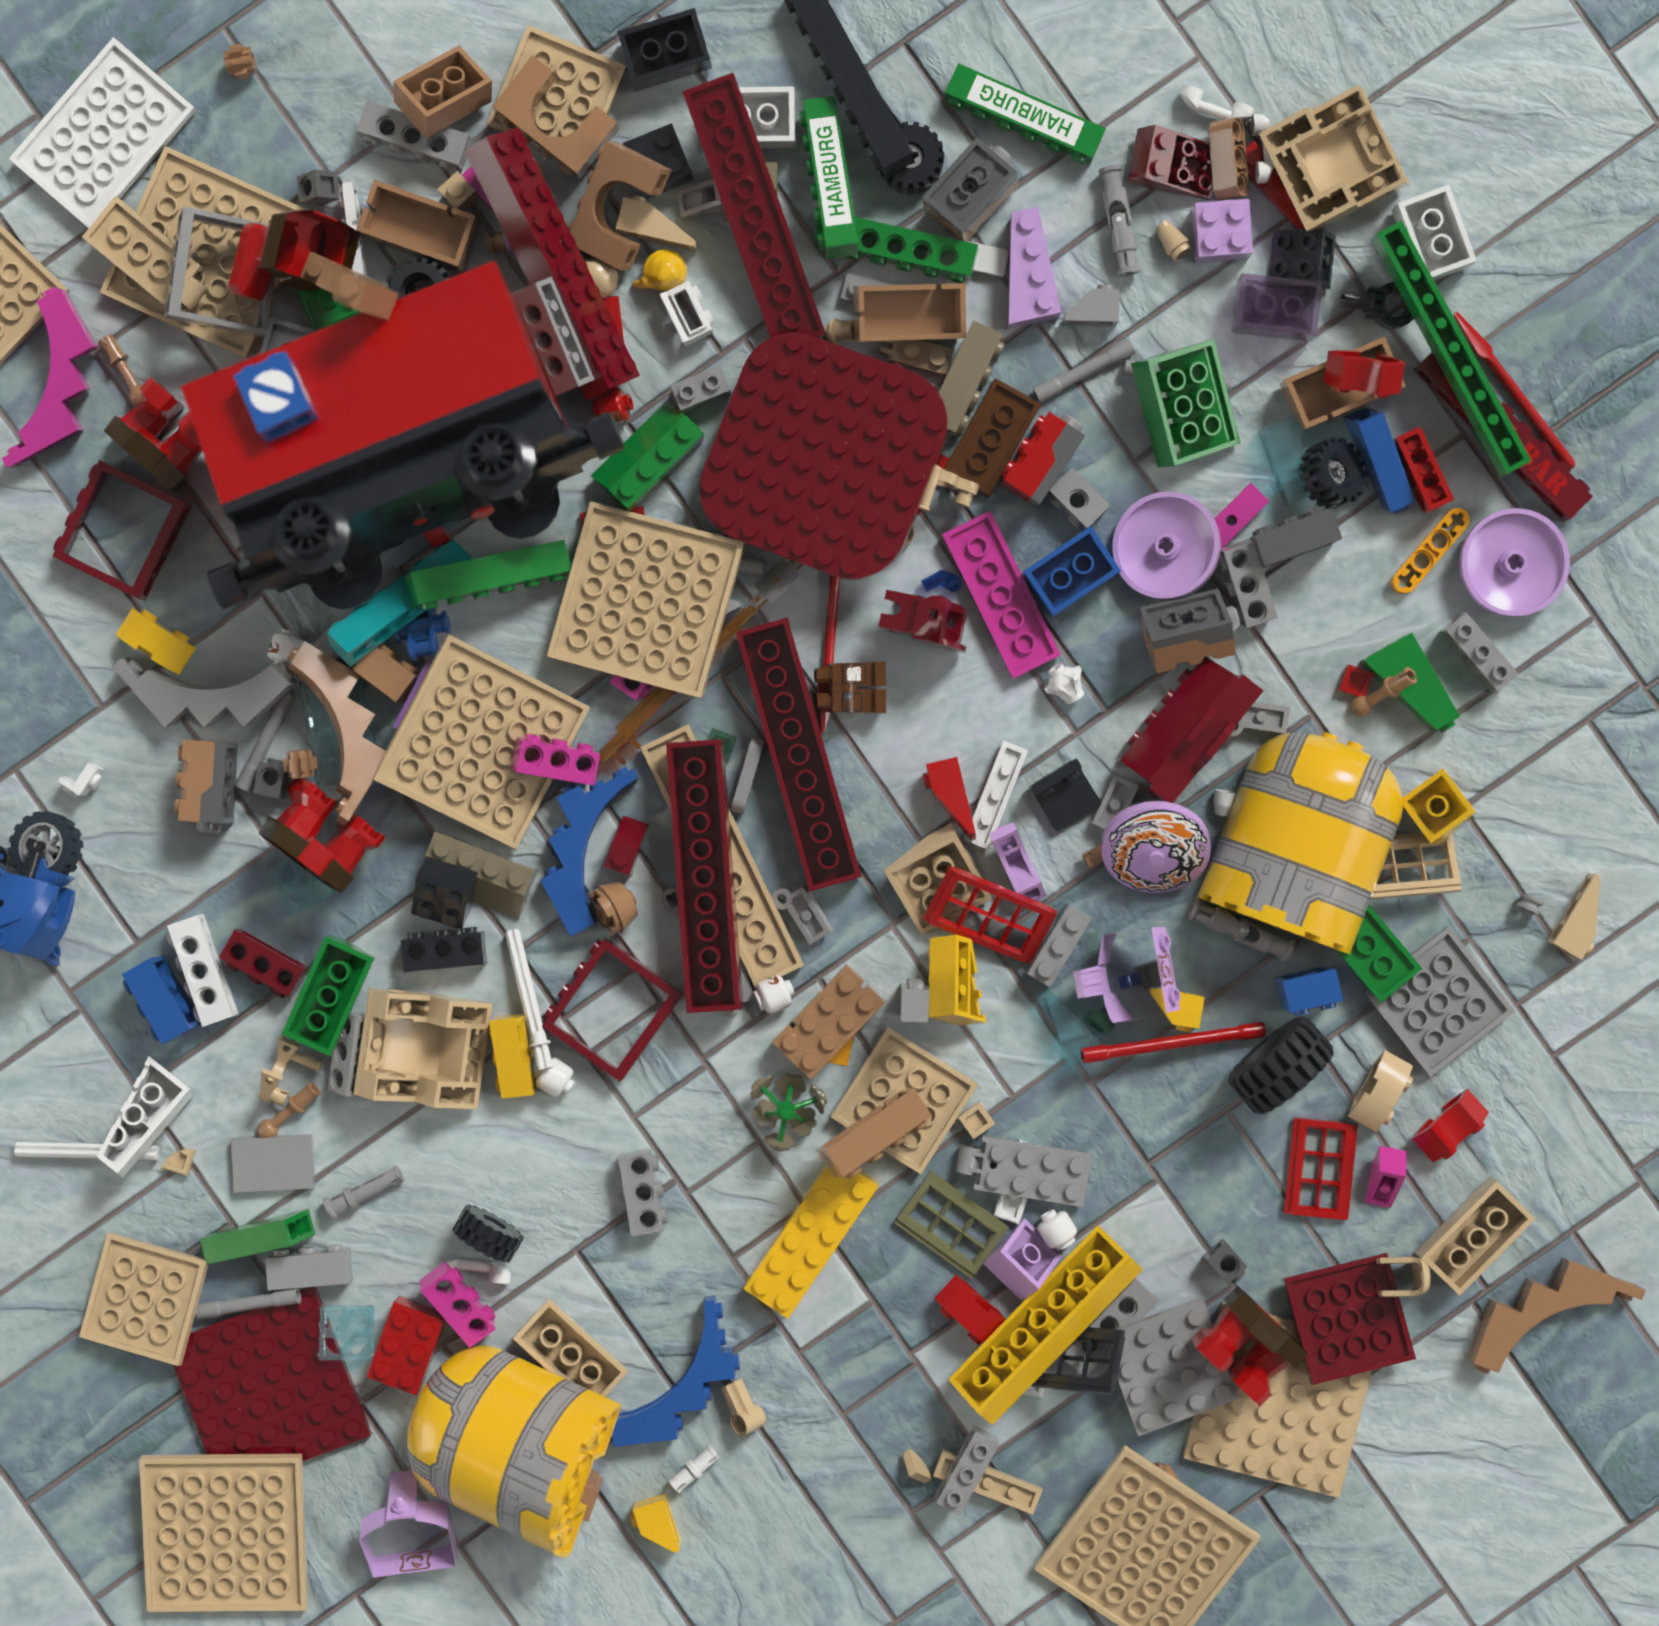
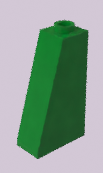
(1425, 697)
(257, 1237)

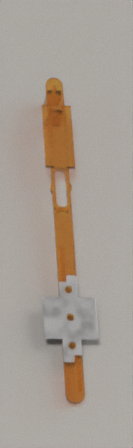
(770, 588)

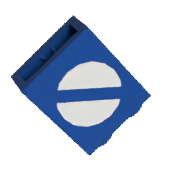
(275, 396)

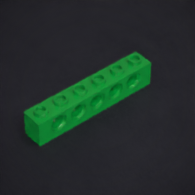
(912, 240)

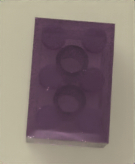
(1277, 307)

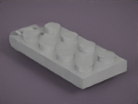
(1027, 1170)

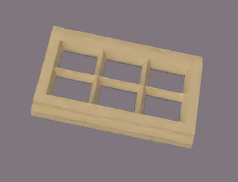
(1423, 886)

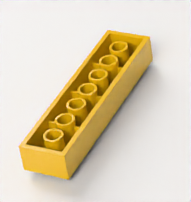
(1045, 1325)

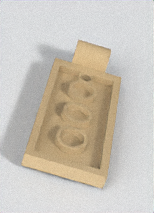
(141, 252)

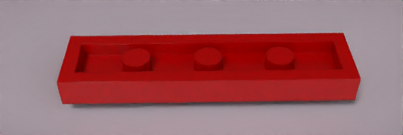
(1274, 189)

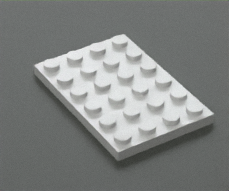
(102, 133)

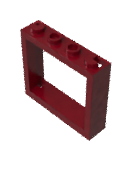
(159, 550)
(581, 974)

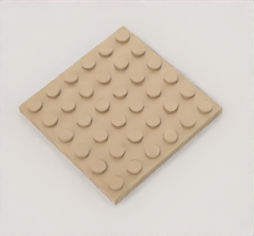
(190, 183)
(646, 599)
(462, 739)
(1294, 1437)
(224, 1532)
(1146, 1547)

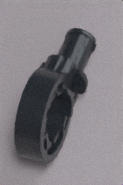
(1376, 311)

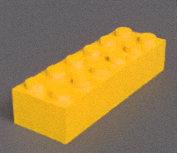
(809, 1239)

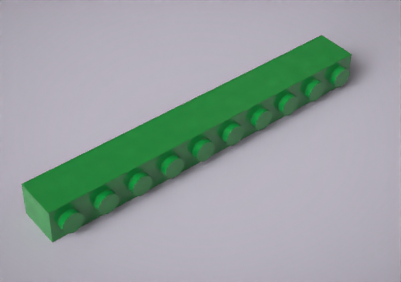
(1450, 349)

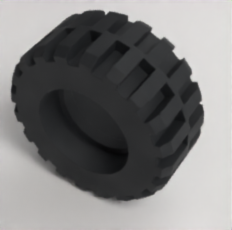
(1281, 1065)

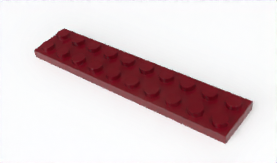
(752, 207)

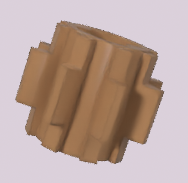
(239, 61)
(300, 763)

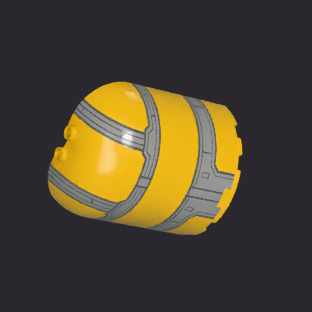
(1306, 837)
(510, 1444)

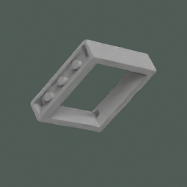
(178, 271)

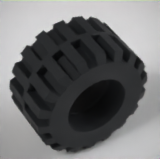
(414, 271)

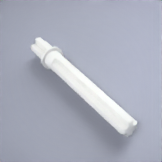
(528, 999)
(70, 1150)

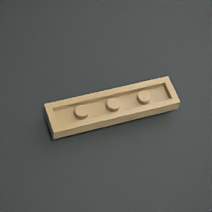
(997, 1485)

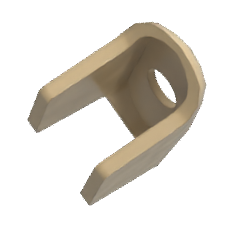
(1421, 1276)

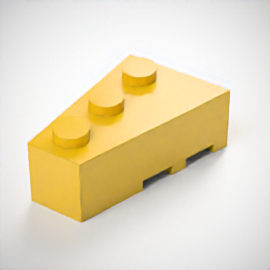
(952, 981)
(512, 1056)

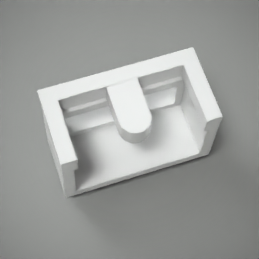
(687, 336)

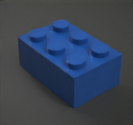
(1071, 571)
(160, 999)

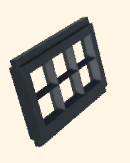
(1084, 1383)

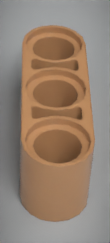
(1228, 158)

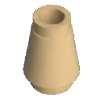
(1173, 241)

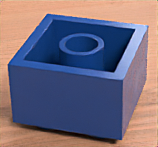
(1309, 989)

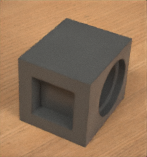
(318, 187)
(263, 788)
(1217, 1254)

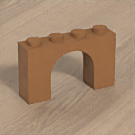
(572, 152)
(590, 226)

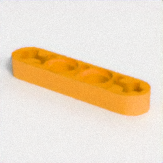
(1428, 549)

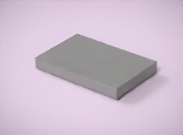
(272, 1163)

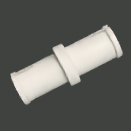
(694, 1469)

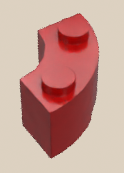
(1377, 376)
(1461, 1117)
(970, 1309)

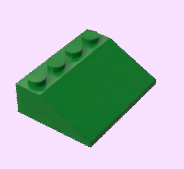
(1185, 403)

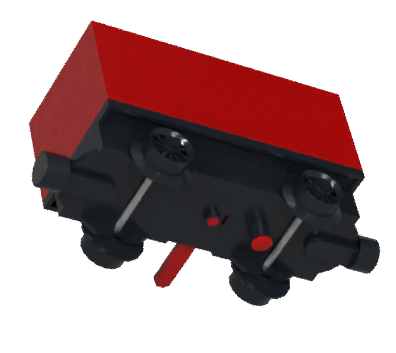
(413, 431)

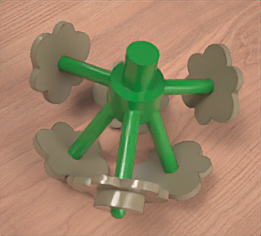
(773, 1110)

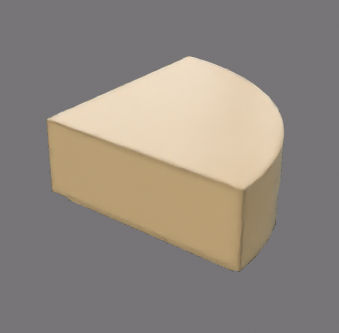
(180, 1161)
(916, 1467)

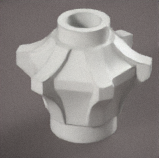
(1065, 683)

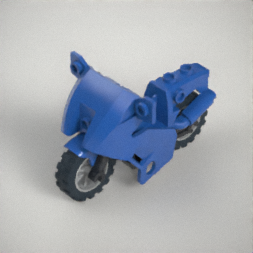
(32, 883)

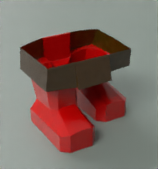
(284, 249)
(139, 434)
(299, 825)
(1269, 1354)

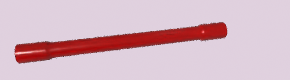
(1105, 1052)

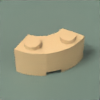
(1381, 1091)

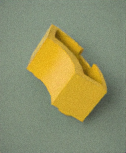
(155, 640)

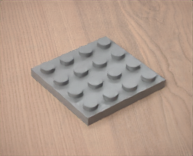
(1443, 1004)
(1165, 1372)

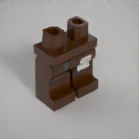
(842, 687)

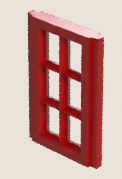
(1345, 1169)

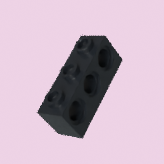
(434, 960)

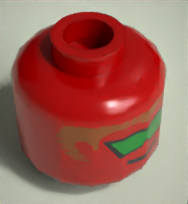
(616, 403)

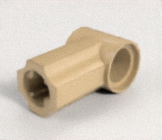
(745, 1415)

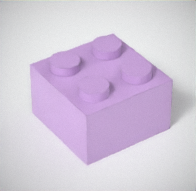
(1222, 230)

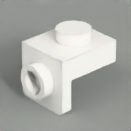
(88, 780)

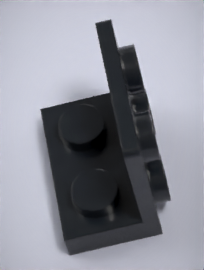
(1303, 255)
(1065, 794)

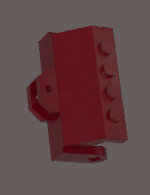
(1188, 728)

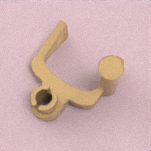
(951, 481)
(268, 1088)

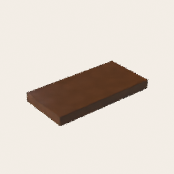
(993, 436)

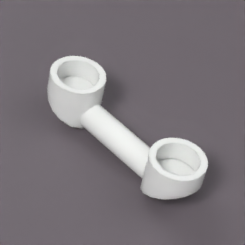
(1193, 95)
(1263, 168)
(497, 1273)

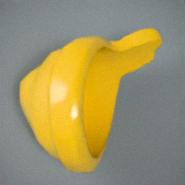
(662, 271)

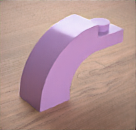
(1016, 862)

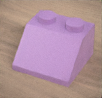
(1022, 1260)

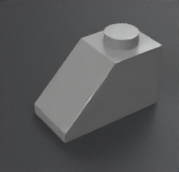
(1096, 308)

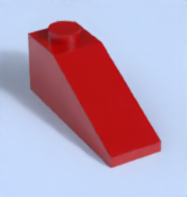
(949, 791)

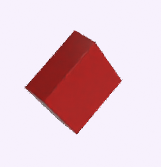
(1355, 681)

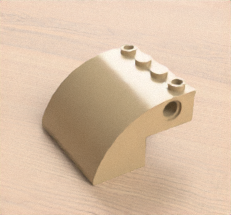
(1334, 159)
(422, 1048)

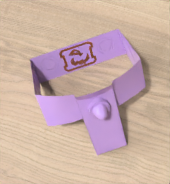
(1094, 980)
(401, 1505)

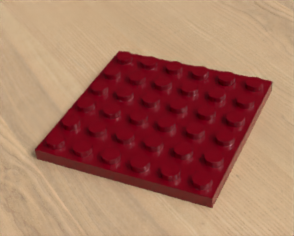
(263, 1389)

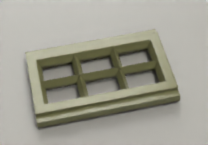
(966, 1205)

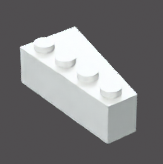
(144, 1116)

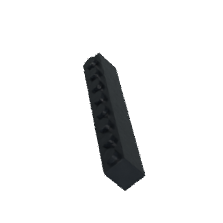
(852, 84)

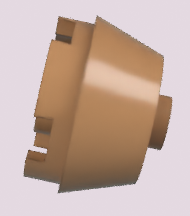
(614, 906)

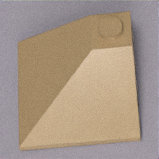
(921, 870)

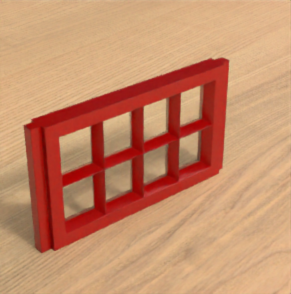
(1036, 934)

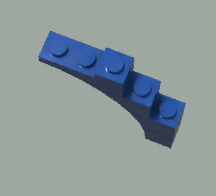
(583, 809)
(659, 1418)

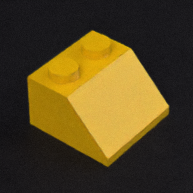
(1438, 807)

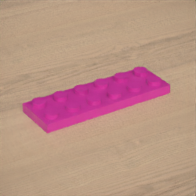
(1001, 594)

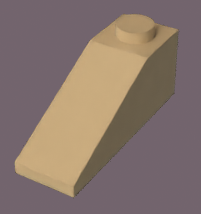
(646, 223)
(1578, 924)

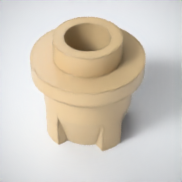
(840, 331)

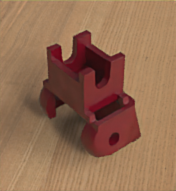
(916, 621)

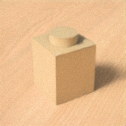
(458, 192)

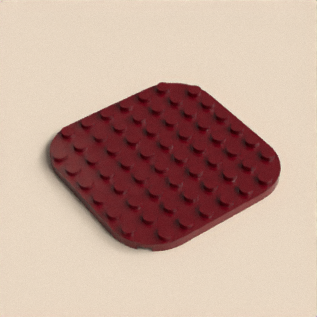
(823, 455)

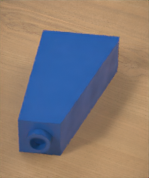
(1384, 467)

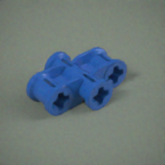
(422, 633)

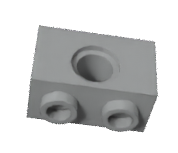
(701, 389)
(1074, 484)

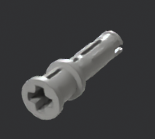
(352, 1197)

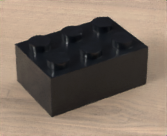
(664, 49)

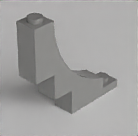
(172, 698)

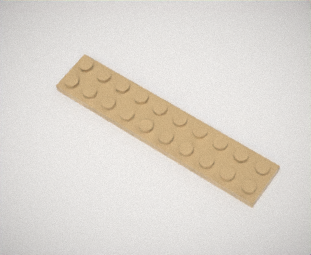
(762, 934)

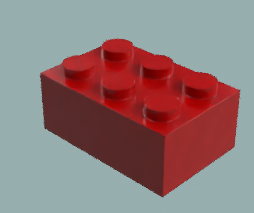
(407, 1345)

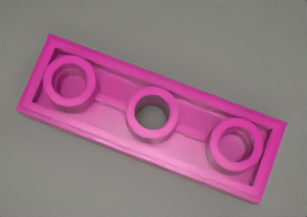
(1242, 510)

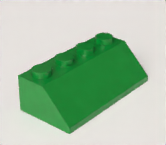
(648, 456)
(328, 994)

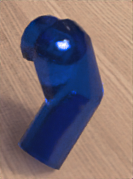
(943, 579)

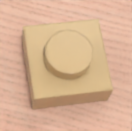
(976, 1119)

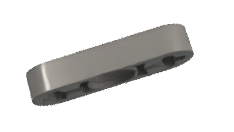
(747, 775)

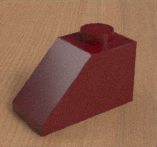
(626, 845)

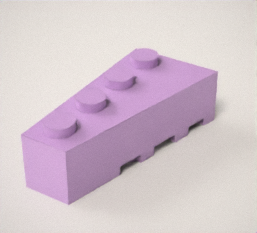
(1030, 275)

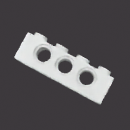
(214, 979)

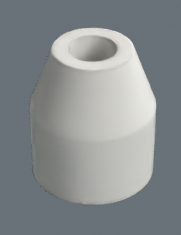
(1223, 802)

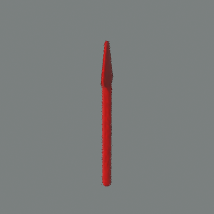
(1485, 352)
(830, 637)

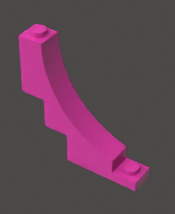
(54, 418)

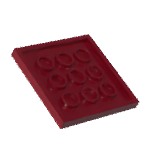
(1346, 1322)

